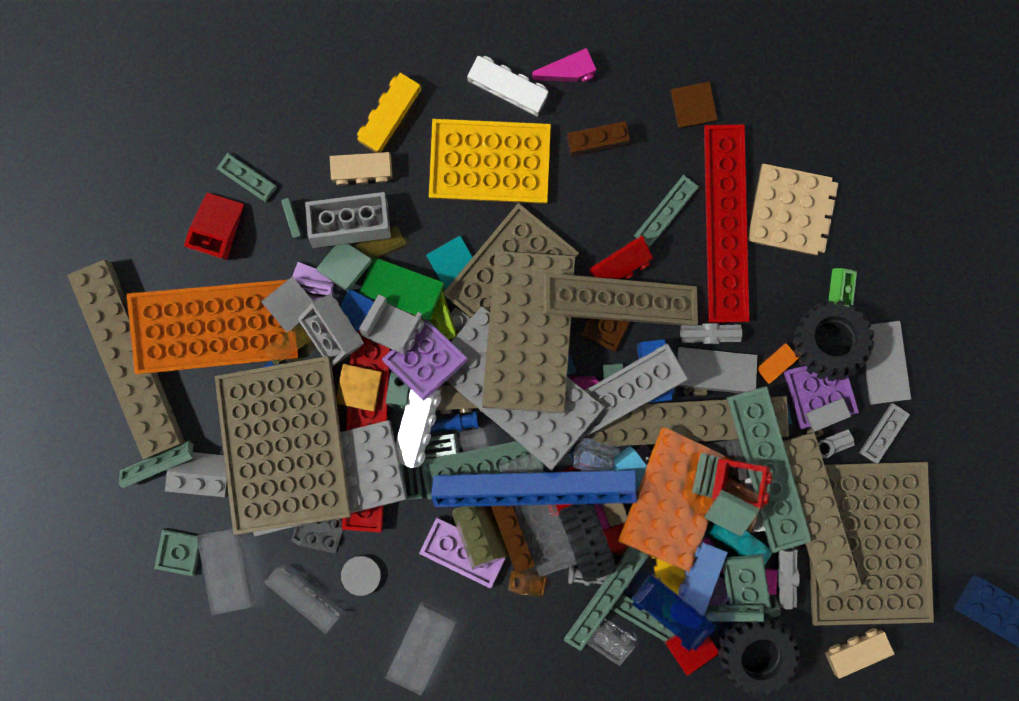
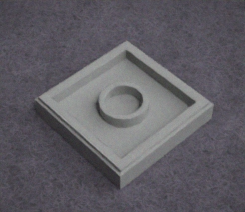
(287, 303)

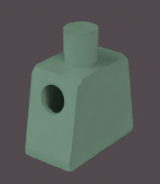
(397, 396)

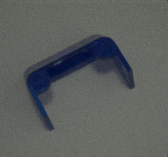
(673, 612)

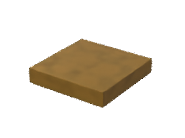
(359, 387)

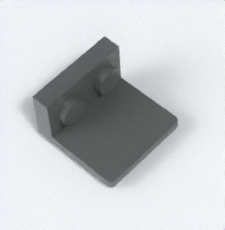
(732, 450)
(319, 535)

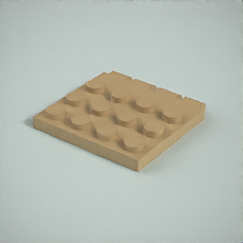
(792, 210)

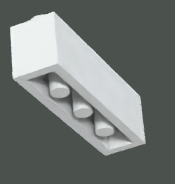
(507, 85)
(416, 427)

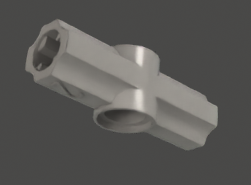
(711, 333)
(837, 442)
(787, 578)

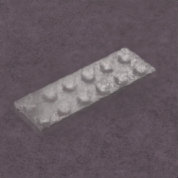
(541, 524)

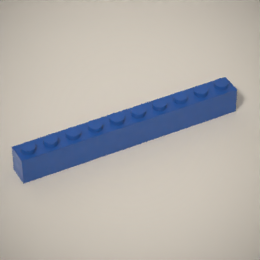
(535, 488)

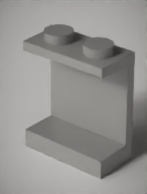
(391, 326)

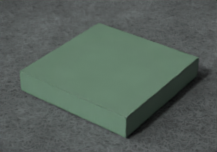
(344, 265)
(731, 513)
(177, 552)

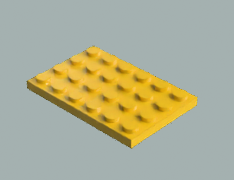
(489, 161)

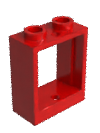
(722, 477)

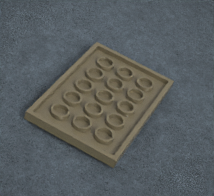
(517, 233)

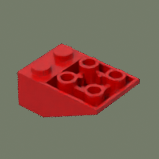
(214, 226)

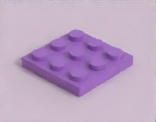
(427, 363)
(811, 393)

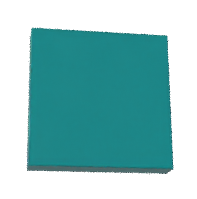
(449, 260)

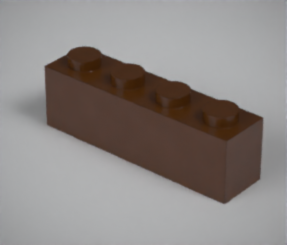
(513, 537)

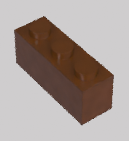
(598, 138)

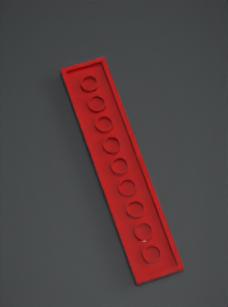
(726, 223)
(369, 357)

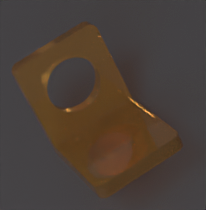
(529, 584)

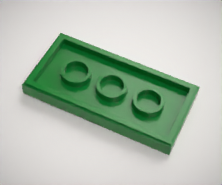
(402, 288)

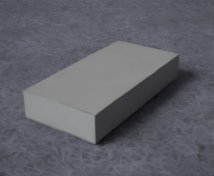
(827, 414)

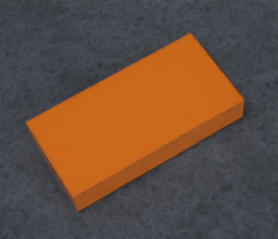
(777, 363)

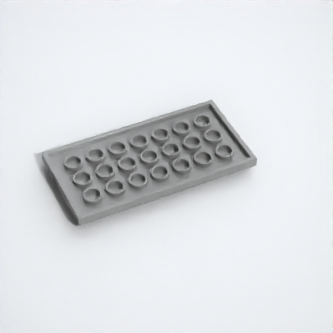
(541, 433)
(370, 469)

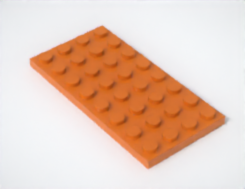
(202, 327)

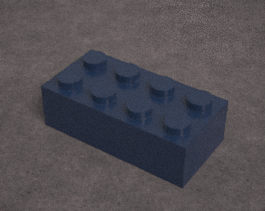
(991, 608)

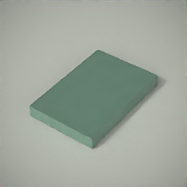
(746, 581)

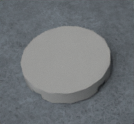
(360, 575)

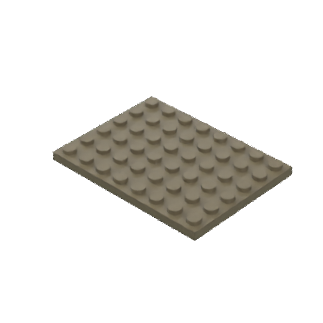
(282, 446)
(890, 542)

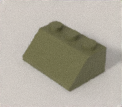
(480, 535)

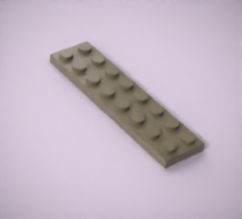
(620, 300)
(828, 545)

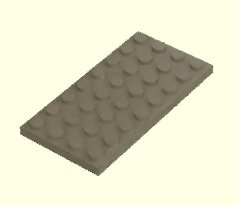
(525, 346)

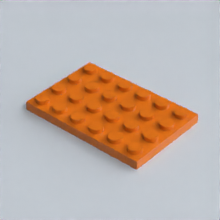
(667, 515)

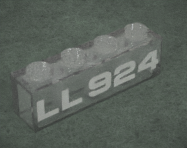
(302, 598)

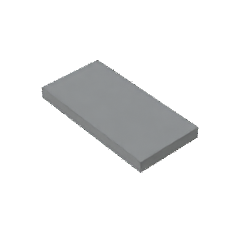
(887, 365)
(718, 370)

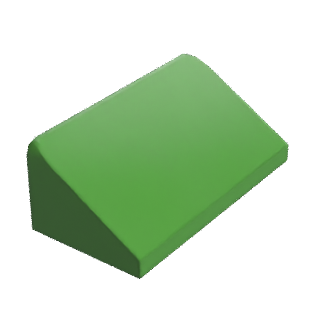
(842, 286)

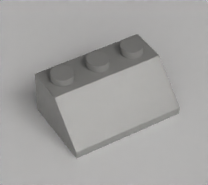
(330, 329)
(200, 476)

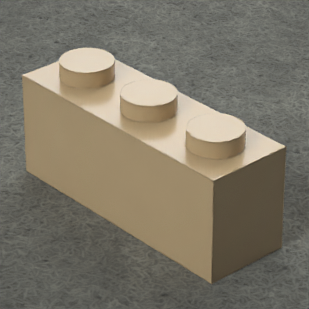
(361, 168)
(859, 652)

